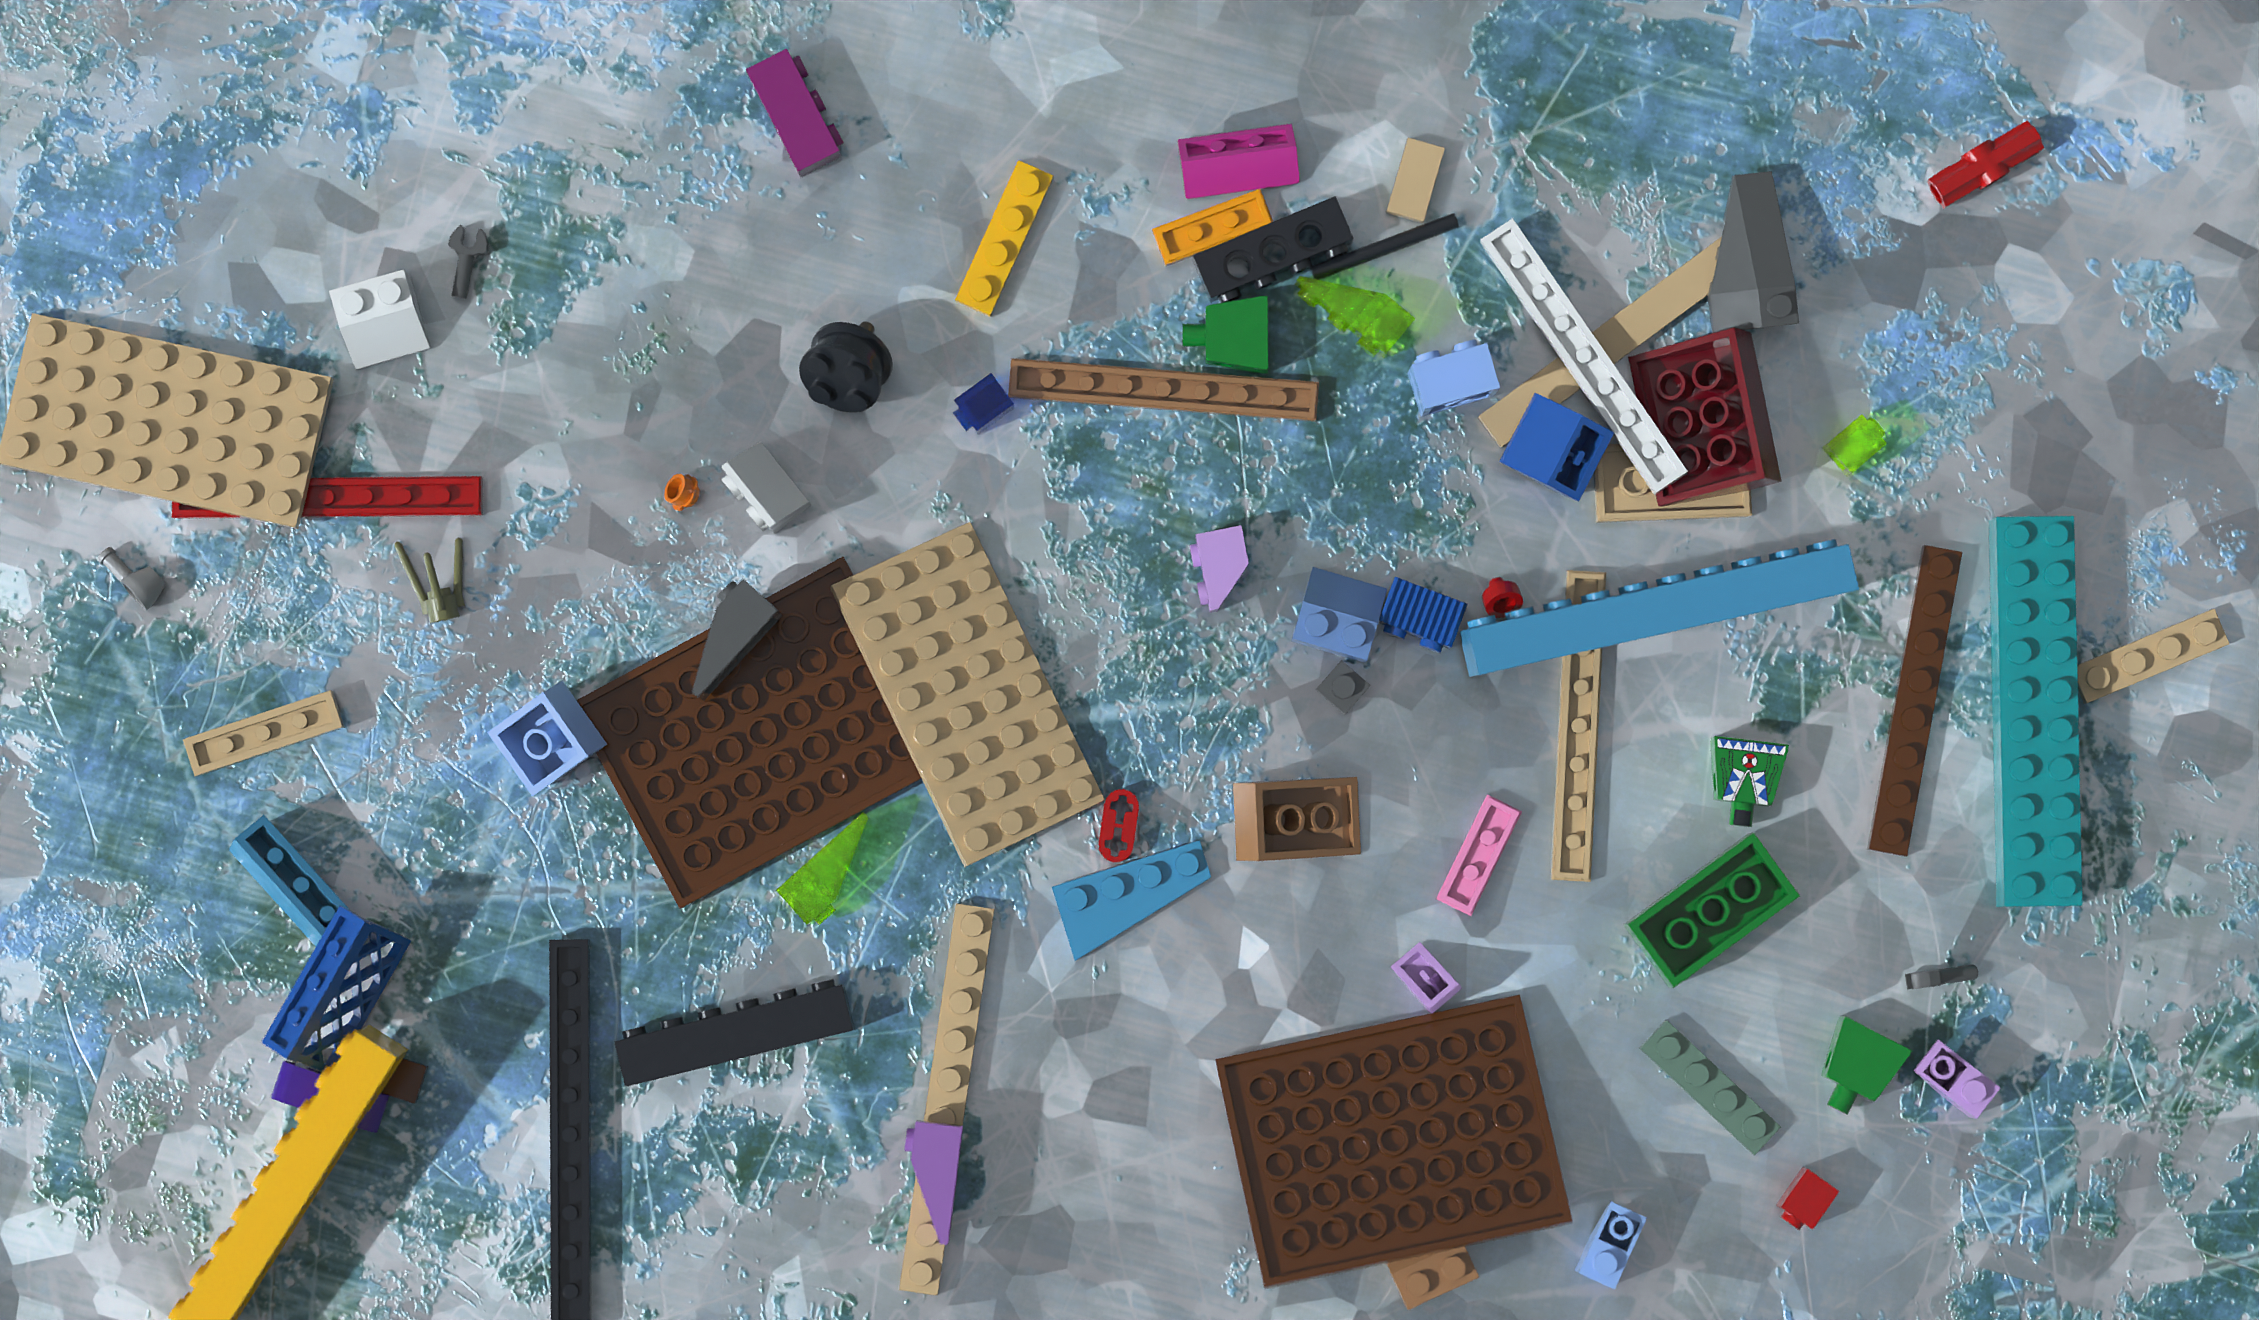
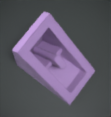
(1426, 978)

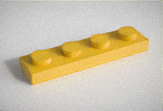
(1004, 238)

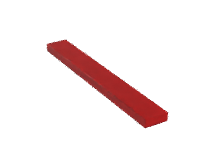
(378, 498)

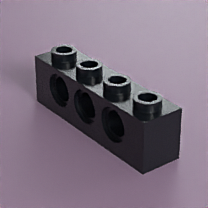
(1322, 217)

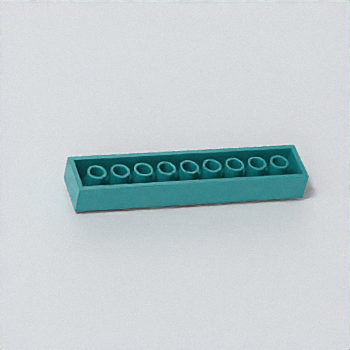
(2035, 711)

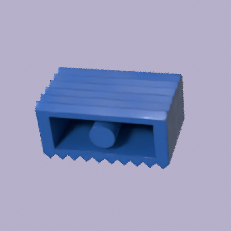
(1421, 614)

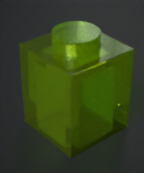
(1855, 444)

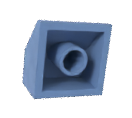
(1339, 615)

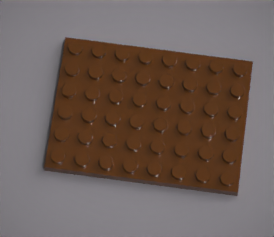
(765, 759)
(1393, 1141)

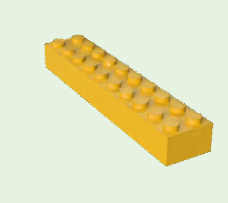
(294, 1179)

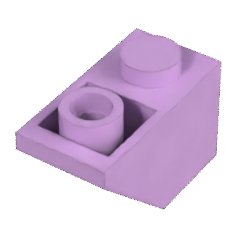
(1222, 563)
(1956, 1080)

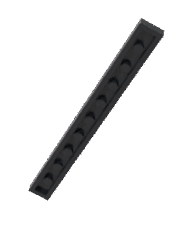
(570, 1129)

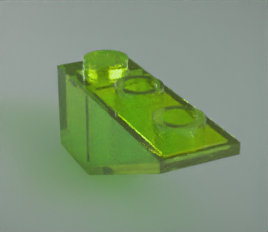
(1365, 313)

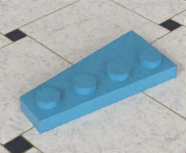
(1119, 897)

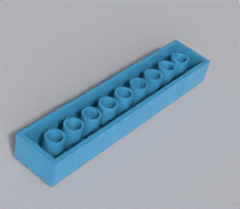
(1658, 610)

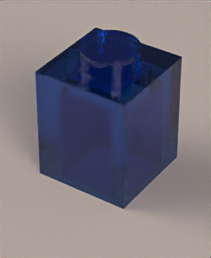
(982, 405)

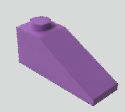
(936, 1164)

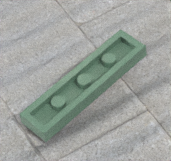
(1710, 1087)

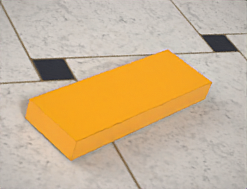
(1211, 227)

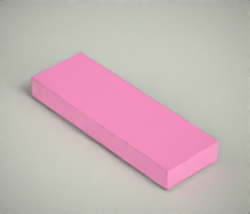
(1478, 855)

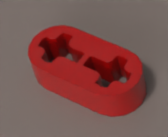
(1128, 827)

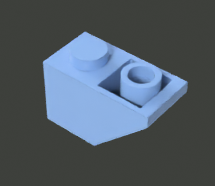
(1610, 1245)

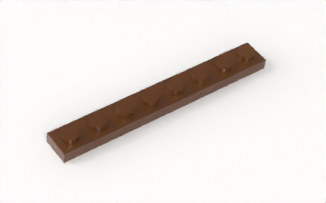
(1914, 700)

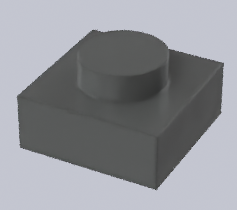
(1343, 687)

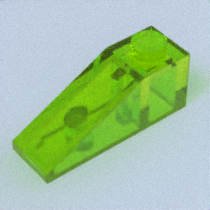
(821, 880)

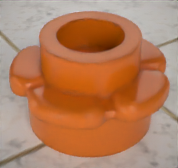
(682, 491)

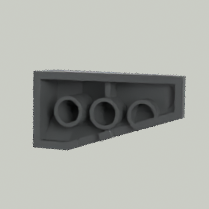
(1753, 266)

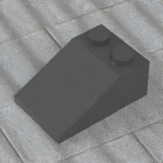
(735, 629)

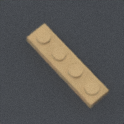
(2150, 655)
(263, 733)

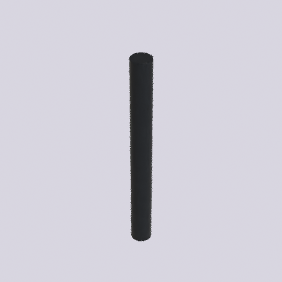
(1384, 246)

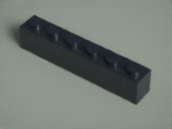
(733, 1035)

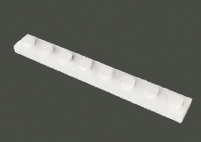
(1583, 356)

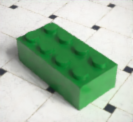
(1711, 910)

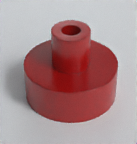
(1501, 597)

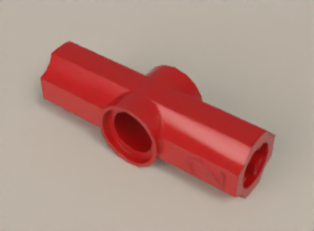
(1985, 164)

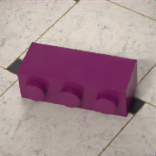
(795, 111)

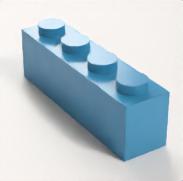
(286, 877)

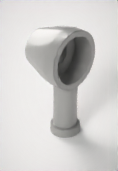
(142, 585)

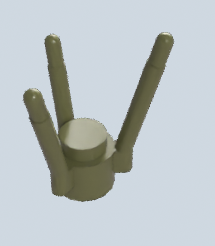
(440, 602)

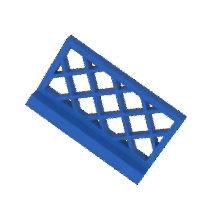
(324, 981)

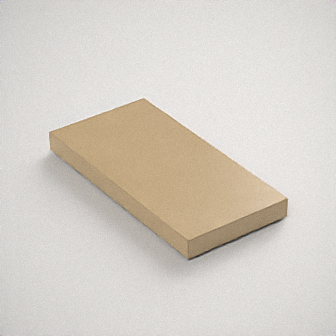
(1626, 497)

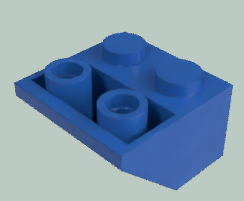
(1556, 447)

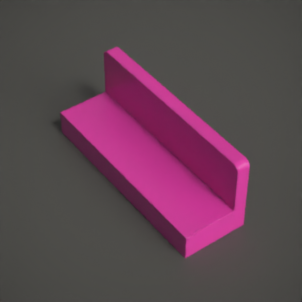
(1239, 161)

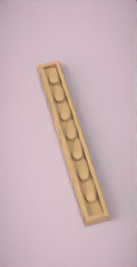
(1616, 336)
(1577, 748)

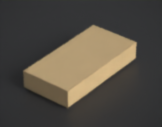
(1415, 180)

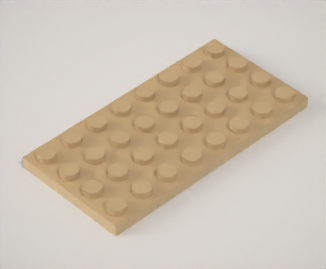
(165, 420)
(967, 694)

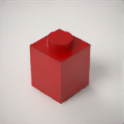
(1806, 1199)

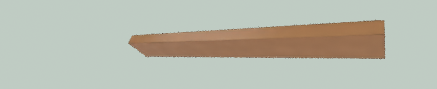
(1163, 390)

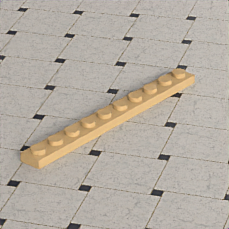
(949, 1077)

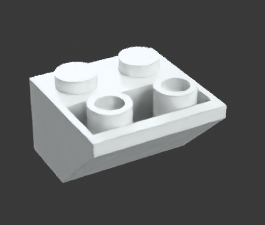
(766, 487)

